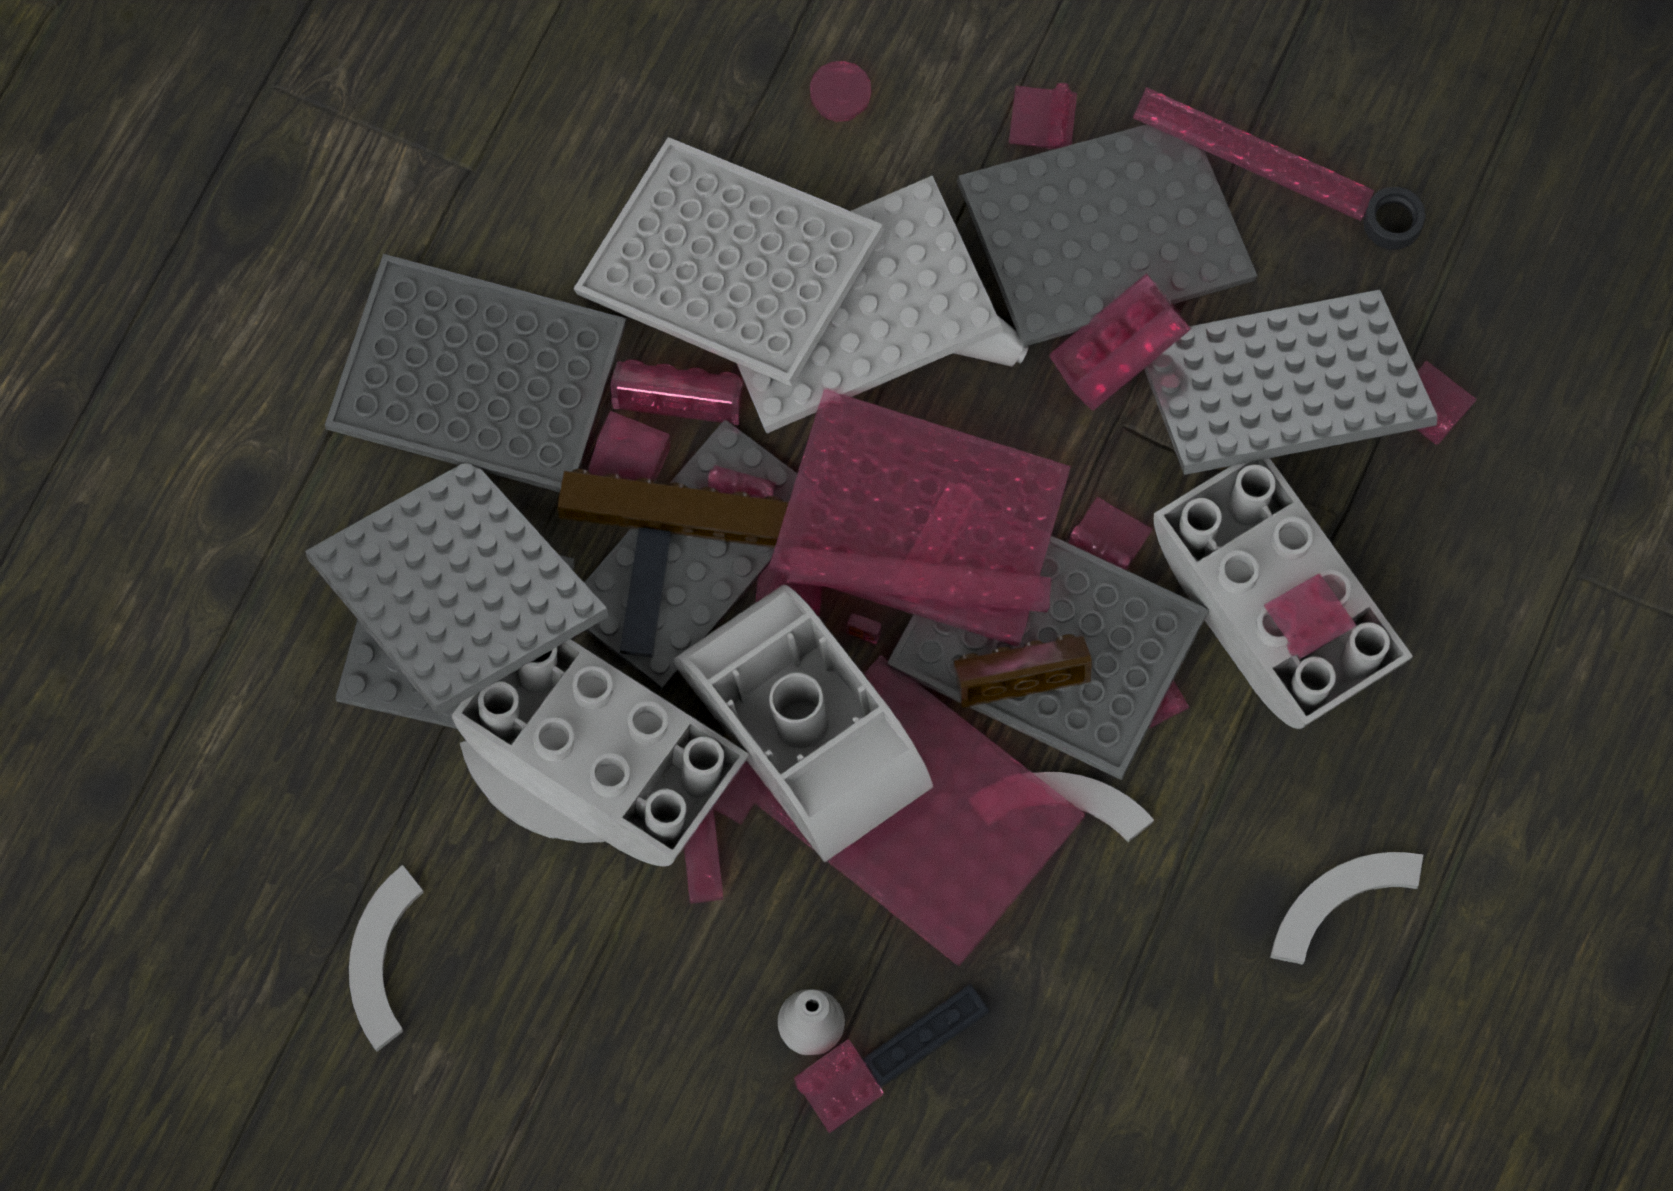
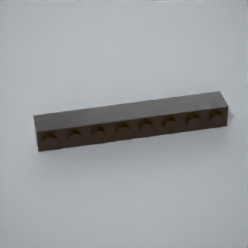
(671, 508)

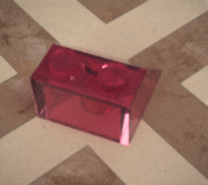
(629, 449)

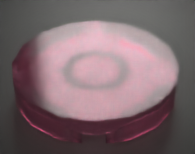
(840, 91)

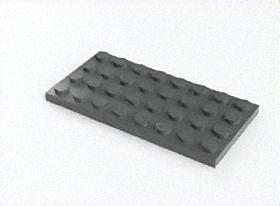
(701, 574)

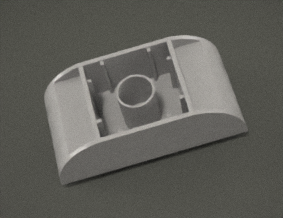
(1249, 542)
(806, 720)
(602, 750)

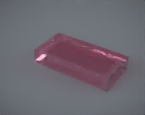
(740, 794)

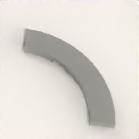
(1101, 801)
(521, 804)
(1336, 887)
(369, 952)

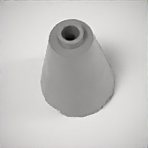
(1000, 348)
(811, 1022)

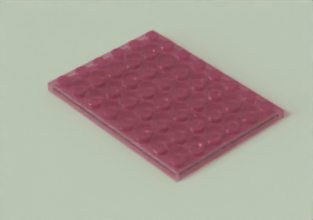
(921, 495)
(965, 844)

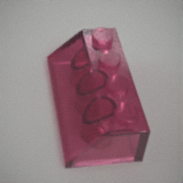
(1119, 342)
(677, 392)

